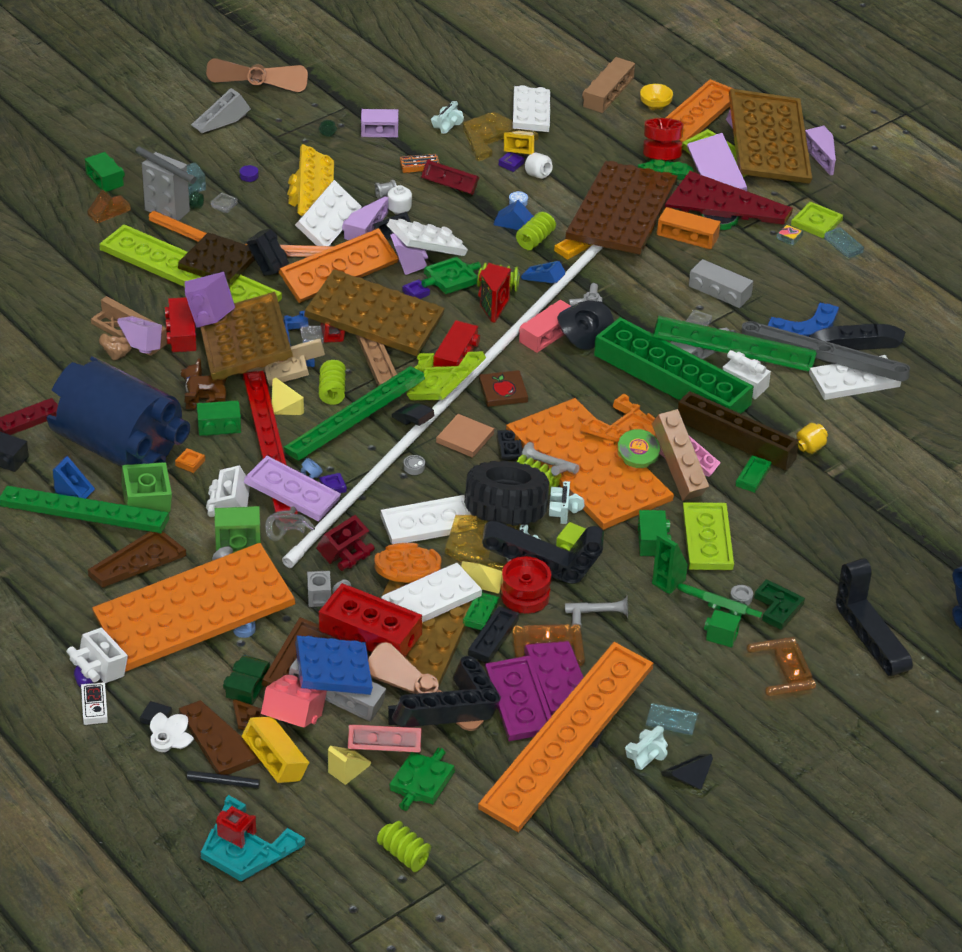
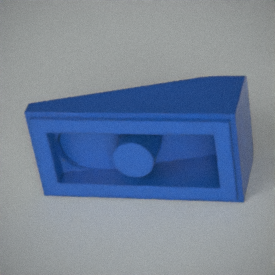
(547, 272)

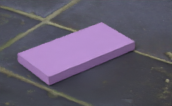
(716, 161)
(292, 488)

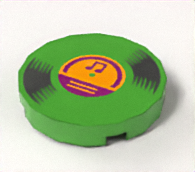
(638, 448)

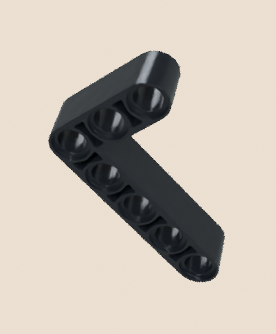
(563, 564)
(865, 620)
(472, 702)

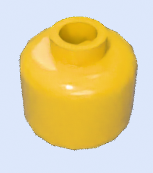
(812, 438)

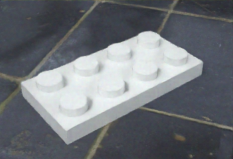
(531, 108)
(326, 215)
(427, 237)
(842, 381)
(422, 519)
(436, 592)

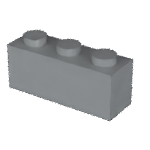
(721, 283)

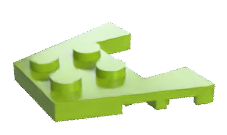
(442, 380)

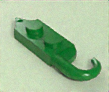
(675, 168)
(716, 601)

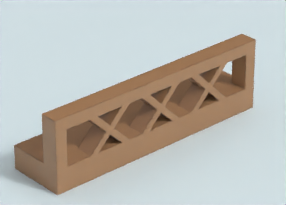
(113, 310)

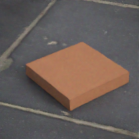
(465, 435)

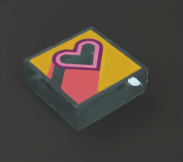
(789, 234)

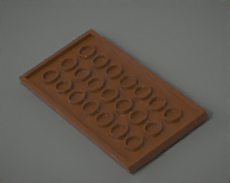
(622, 207)

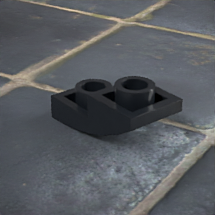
(413, 413)
(508, 446)

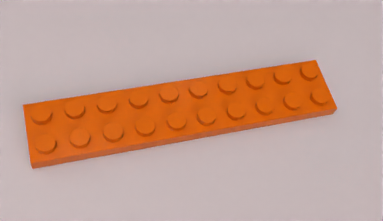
(565, 737)

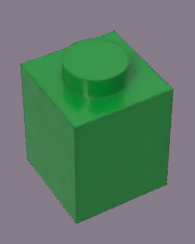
(722, 628)

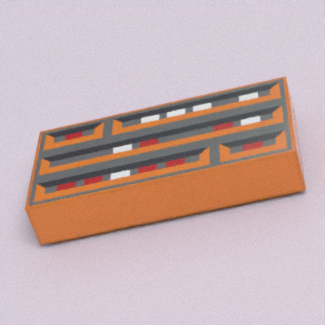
(416, 163)

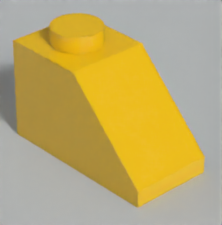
(519, 142)

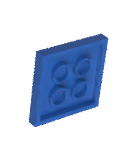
(333, 665)

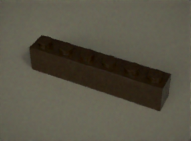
(738, 430)

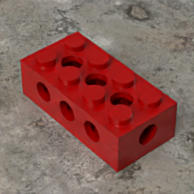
(369, 619)

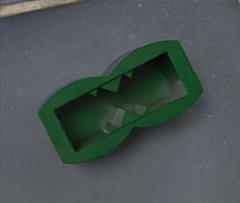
(246, 679)

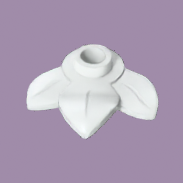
(170, 729)

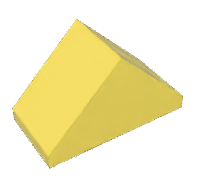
(346, 763)

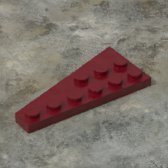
(723, 200)

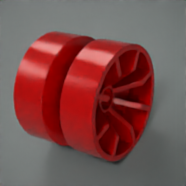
(663, 138)

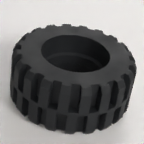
(506, 492)

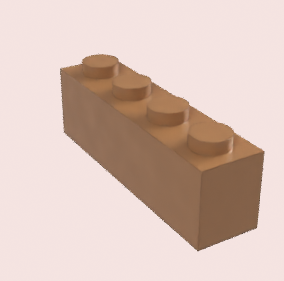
(608, 84)
(680, 455)

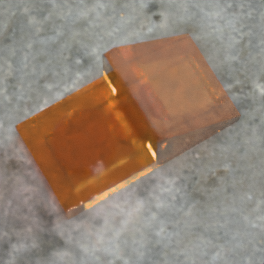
(106, 207)

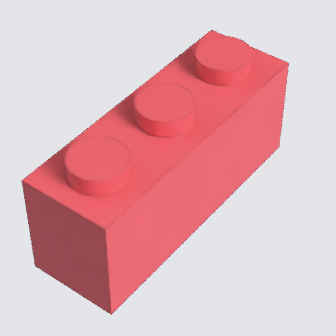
(542, 328)

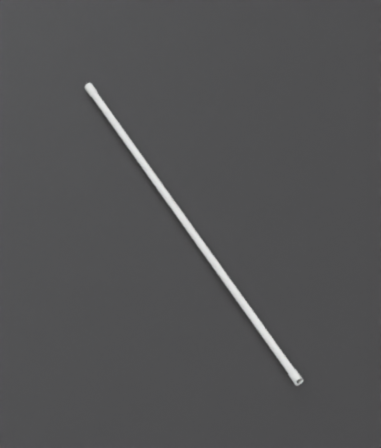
(298, 551)

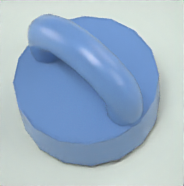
(312, 467)
(245, 630)

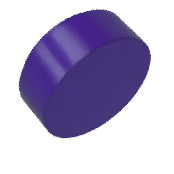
(249, 173)

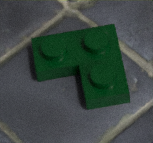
(782, 603)

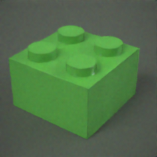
(147, 486)
(237, 527)

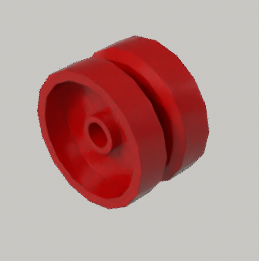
(525, 585)

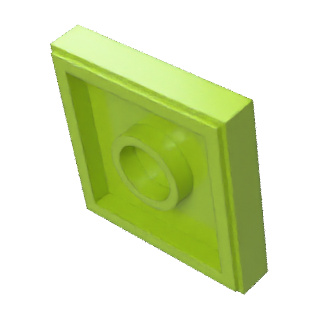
(816, 219)

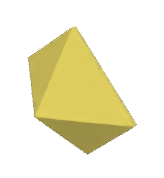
(285, 400)
(485, 577)

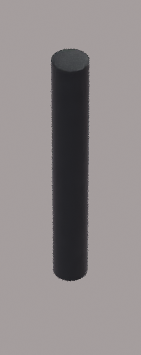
(223, 779)

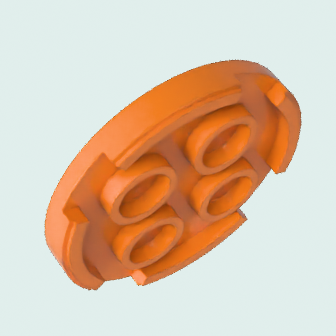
(406, 562)

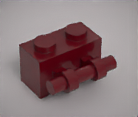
(343, 539)

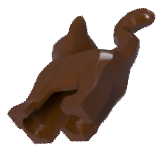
(201, 386)

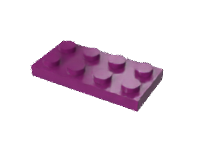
(556, 670)
(522, 698)

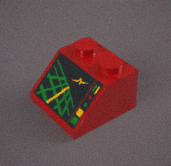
(494, 290)

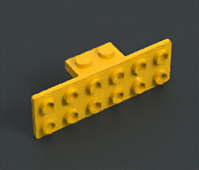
(311, 179)

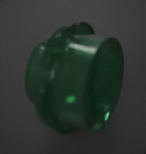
(327, 127)
(196, 200)

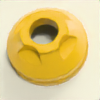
(656, 96)

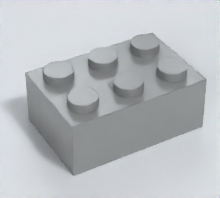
(165, 190)

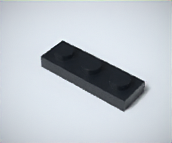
(493, 634)

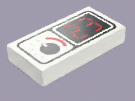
(94, 703)

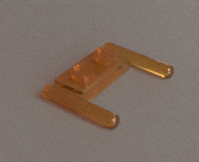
(547, 634)
(791, 662)

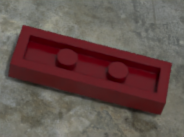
(450, 177)
(28, 417)

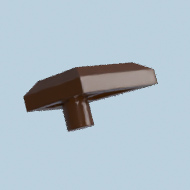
(244, 712)

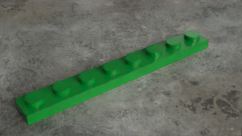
(724, 341)
(354, 413)
(84, 509)

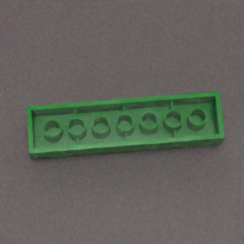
(669, 366)

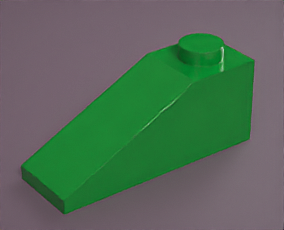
(669, 565)

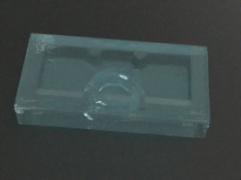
(844, 242)
(672, 719)

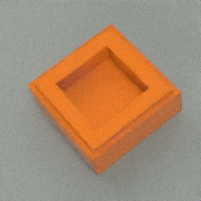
(190, 460)

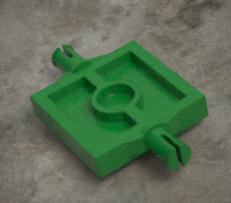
(451, 275)
(422, 778)

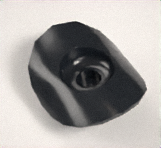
(584, 322)

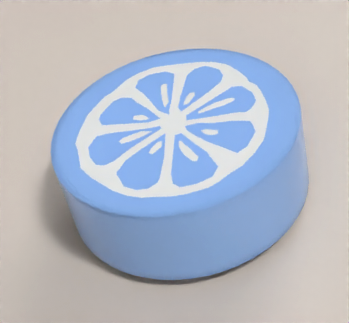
(521, 196)

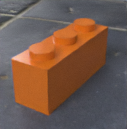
(688, 228)

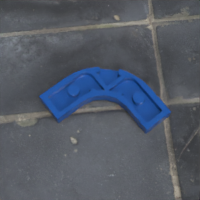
(824, 317)

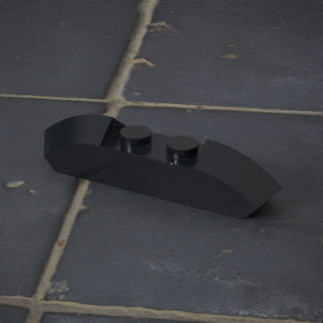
(862, 336)

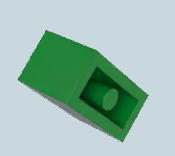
(104, 172)
(218, 418)
(649, 526)

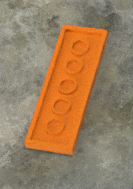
(702, 108)
(354, 257)

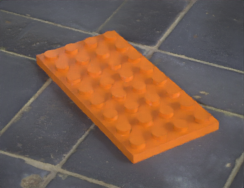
(607, 484)
(194, 605)

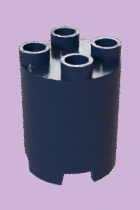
(116, 414)

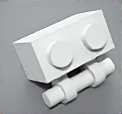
(748, 371)
(228, 490)
(99, 657)

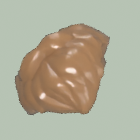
(115, 346)

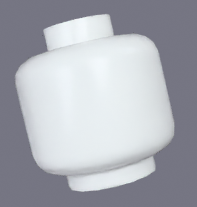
(538, 165)
(399, 199)

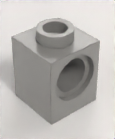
(318, 588)

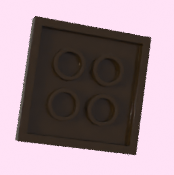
(217, 255)

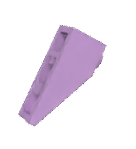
(821, 147)
(362, 220)

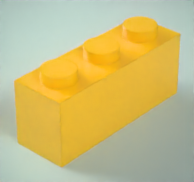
(275, 749)

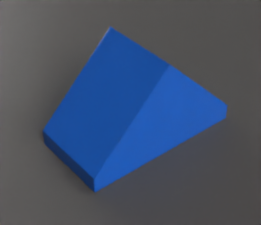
(513, 216)
(70, 480)

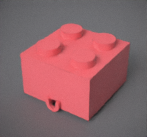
(291, 703)

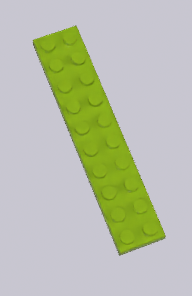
(163, 261)

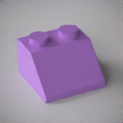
(209, 298)

